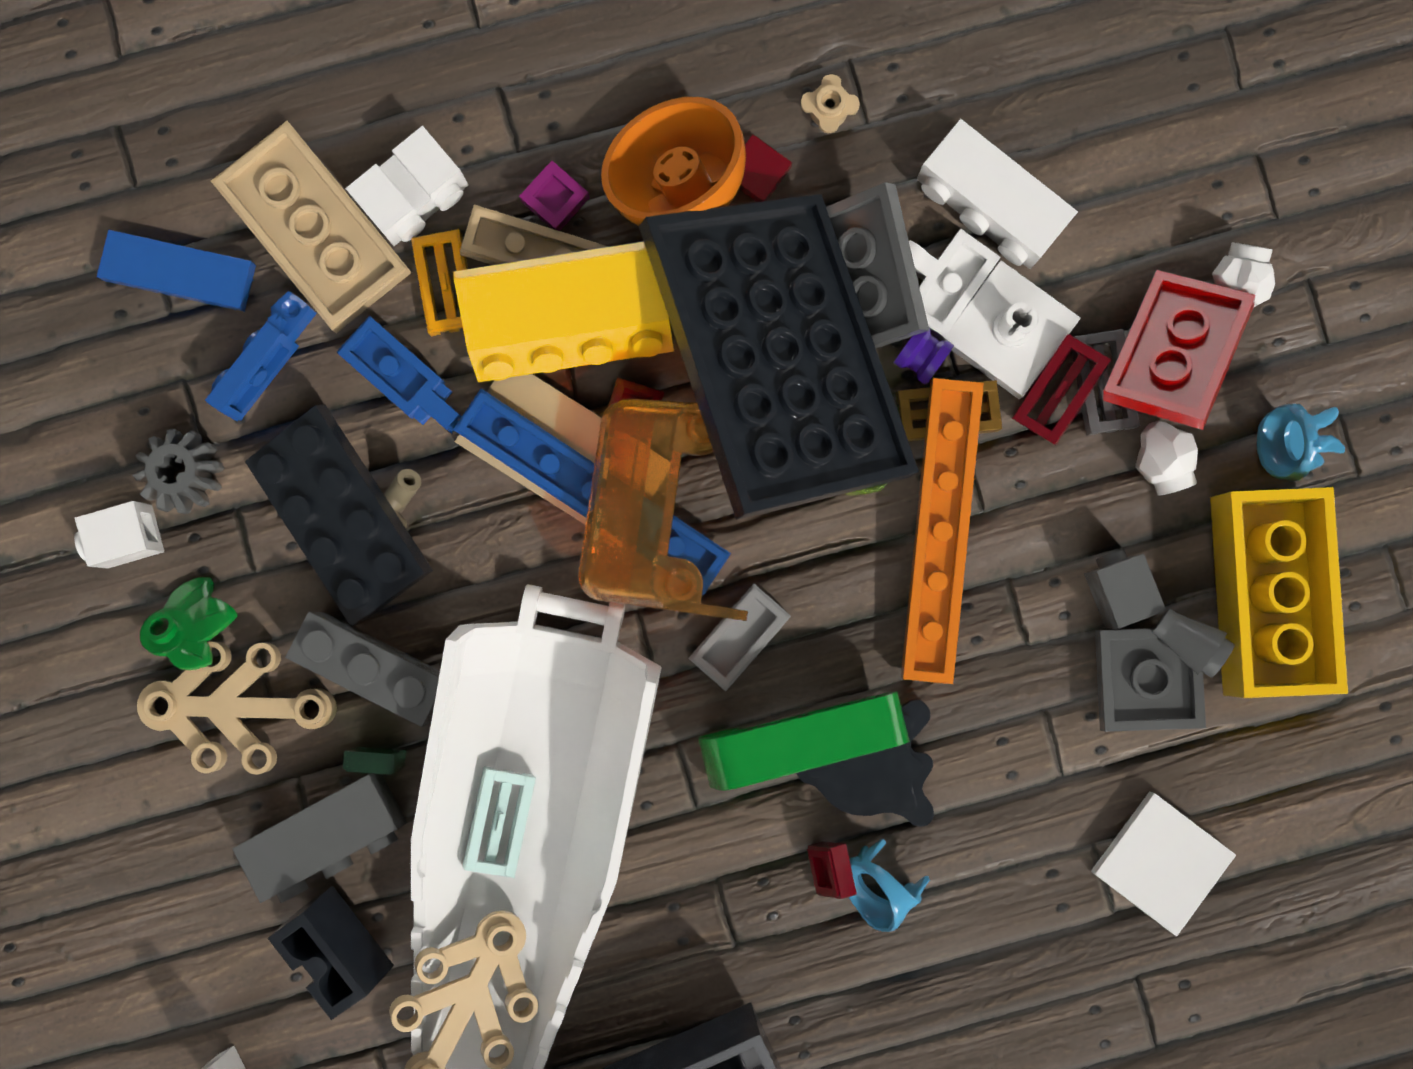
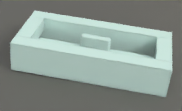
(489, 864)

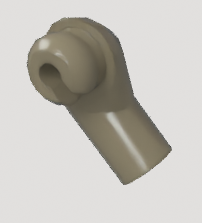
(402, 491)

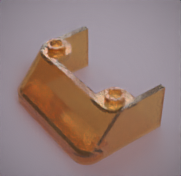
(634, 509)

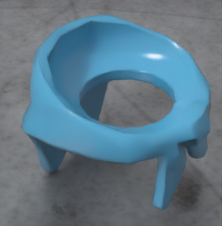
(1291, 443)
(878, 912)

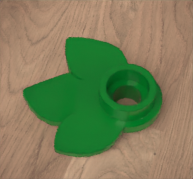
(191, 622)

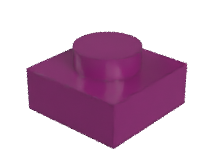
(554, 196)

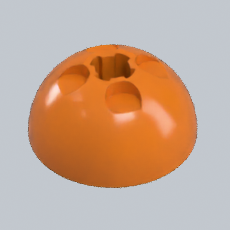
(675, 160)

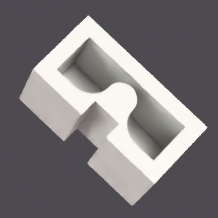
(409, 187)

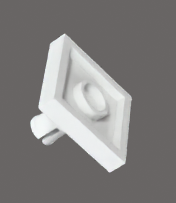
(1010, 330)

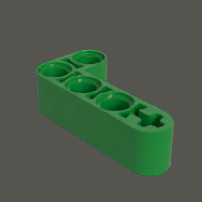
(803, 741)

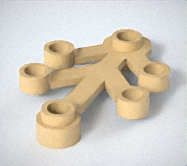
(226, 707)
(470, 992)

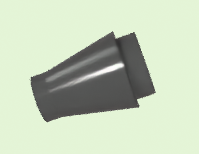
(1194, 642)

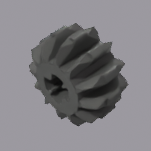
(168, 457)

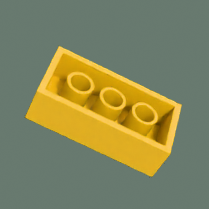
(1279, 592)

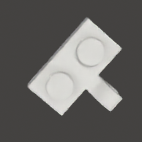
(951, 279)

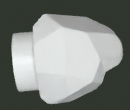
(1247, 271)
(1167, 457)

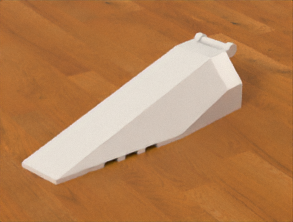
(579, 723)

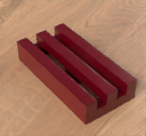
(1085, 353)

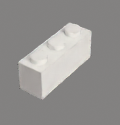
(994, 195)

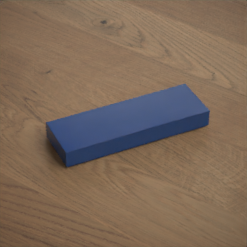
(176, 270)

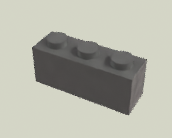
(366, 667)
(321, 838)

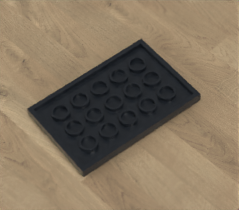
(777, 352)

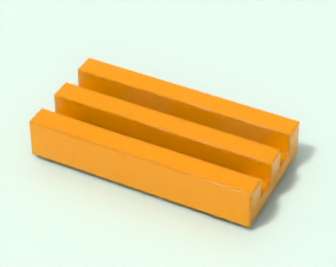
(452, 322)

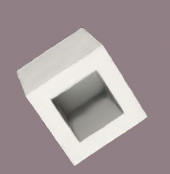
(118, 535)

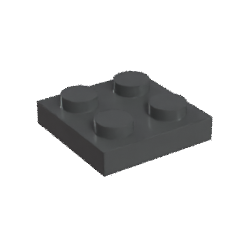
(1145, 684)

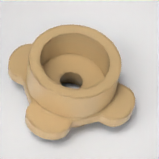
(829, 118)

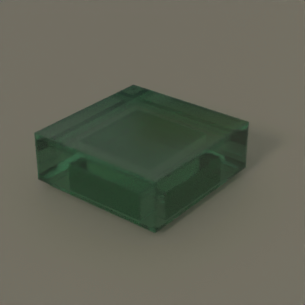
(374, 760)

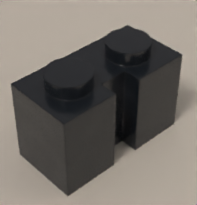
(333, 951)

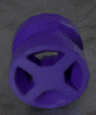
(924, 355)

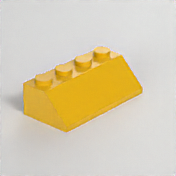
(562, 312)

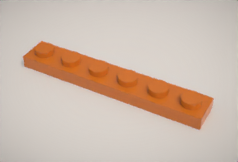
(942, 530)

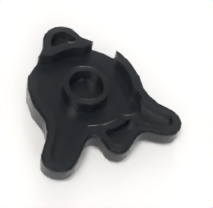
(883, 779)

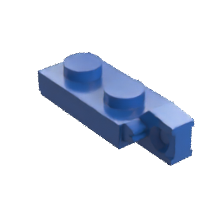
(262, 358)
(399, 374)

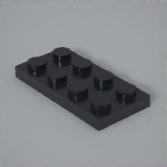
(338, 515)

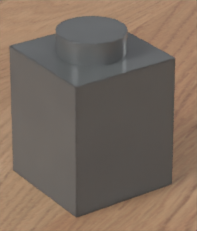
(1124, 589)

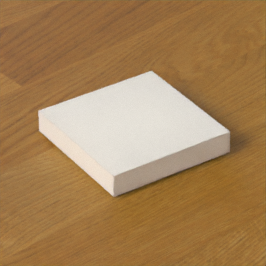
(1163, 863)

